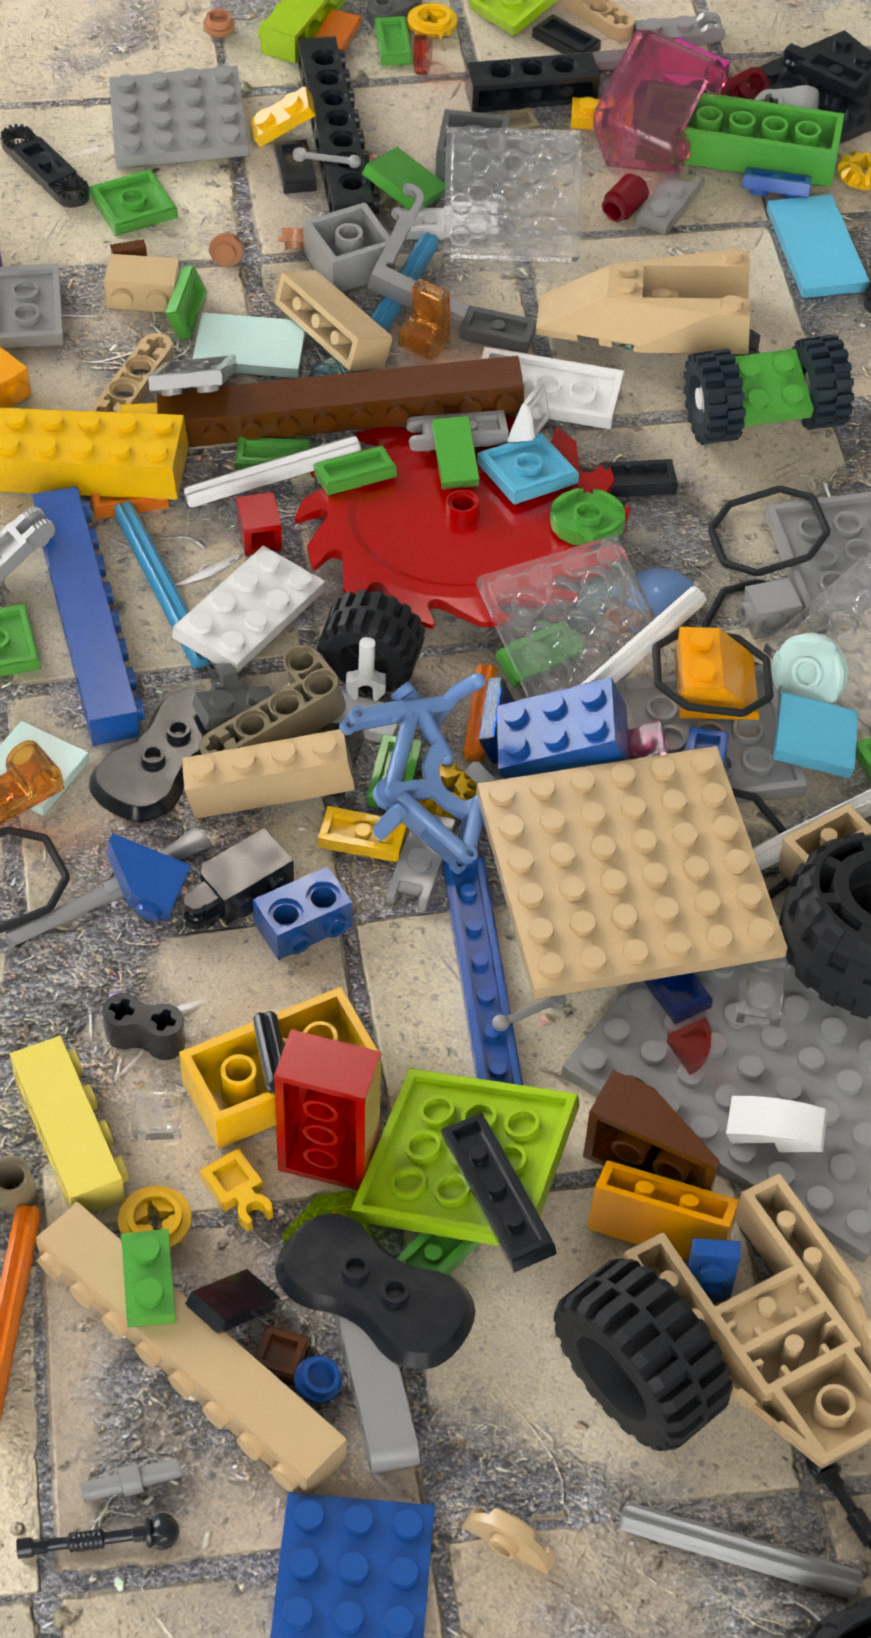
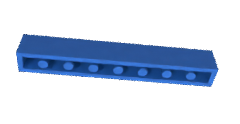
(88, 621)

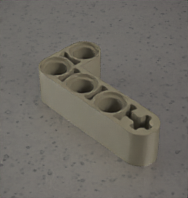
(294, 711)

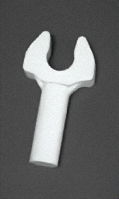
(366, 674)

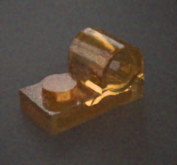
(428, 326)
(28, 780)

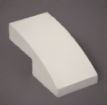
(785, 1122)

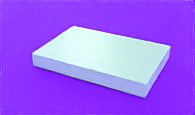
(259, 343)

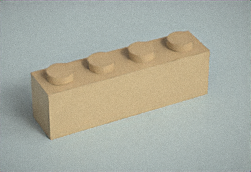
(333, 320)
(268, 774)

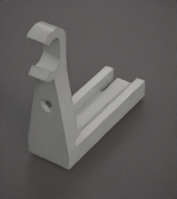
(394, 284)

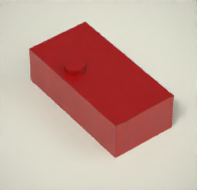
(327, 1109)

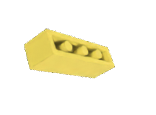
(67, 1125)

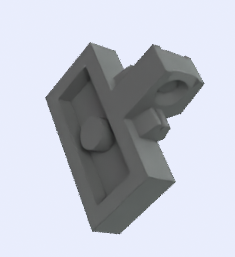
(226, 697)

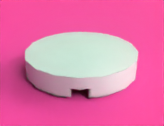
(821, 668)

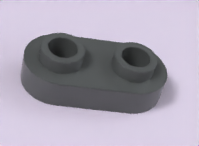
(390, 8)

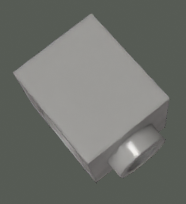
(769, 607)

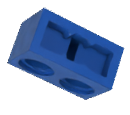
(300, 907)

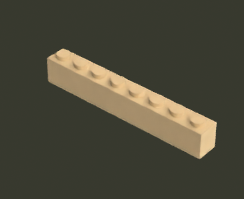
(200, 1363)

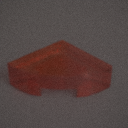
(691, 1044)

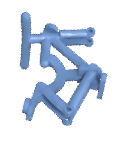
(401, 797)

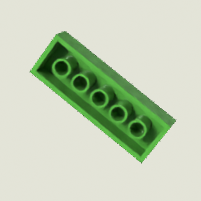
(763, 135)

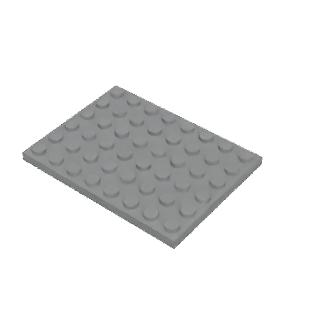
(812, 1058)

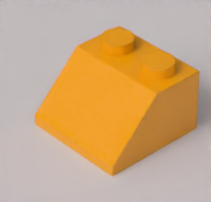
(714, 672)

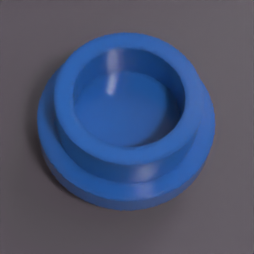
(318, 1379)

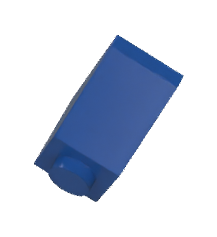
(147, 877)

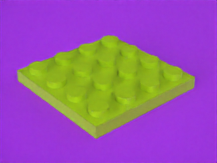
(413, 1174)

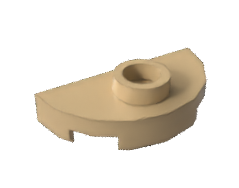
(510, 1537)

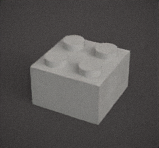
(345, 245)

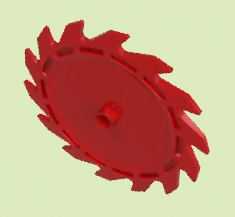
(432, 541)

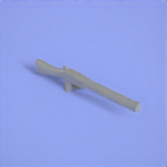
(184, 847)

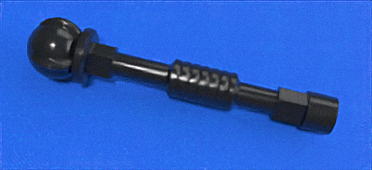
(855, 1516)
(158, 1531)

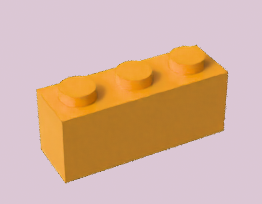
(642, 1205)

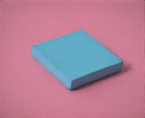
(527, 468)
(815, 735)

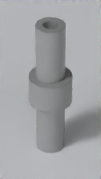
(130, 1480)

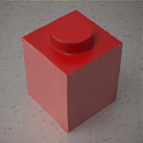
(259, 522)

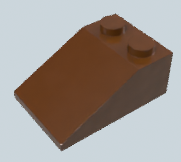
(642, 1131)

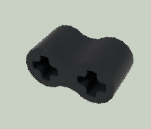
(144, 1026)

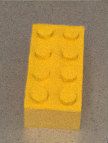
(228, 1075)

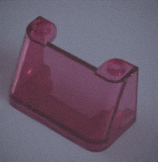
(651, 102)

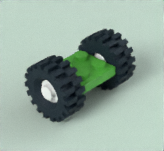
(768, 387)

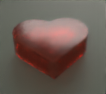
(422, 54)

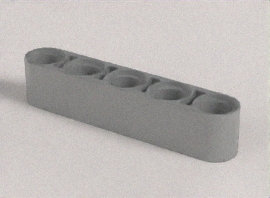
(378, 1401)

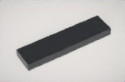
(498, 1192)

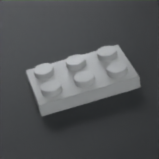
(30, 306)
(202, 373)

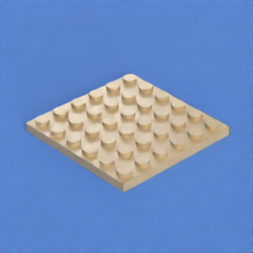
(628, 872)

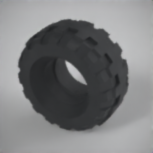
(830, 923)

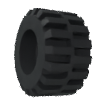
(375, 616)

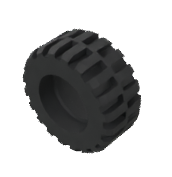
(643, 1354)

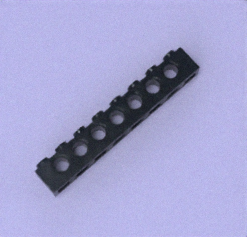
(335, 123)

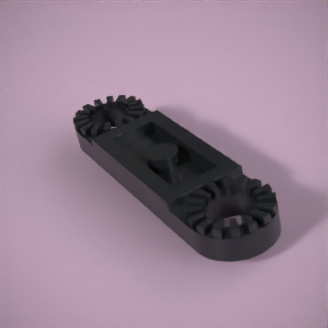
(45, 166)

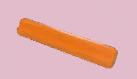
(472, 747)

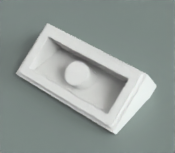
(531, 416)

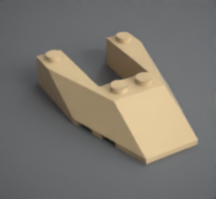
(657, 304)
(795, 1339)

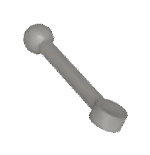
(300, 154)
(501, 1022)

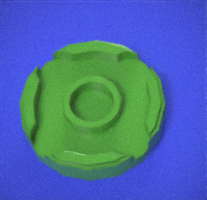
(586, 516)

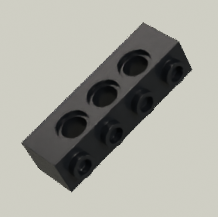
(530, 82)

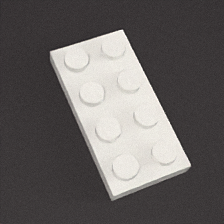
(573, 390)
(248, 609)

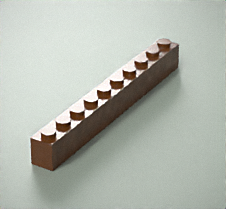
(346, 400)

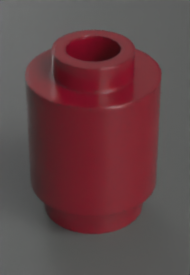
(625, 197)

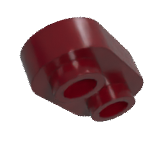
(738, 87)

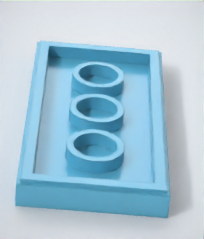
(817, 246)

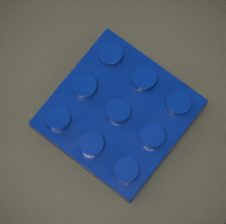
(352, 1568)

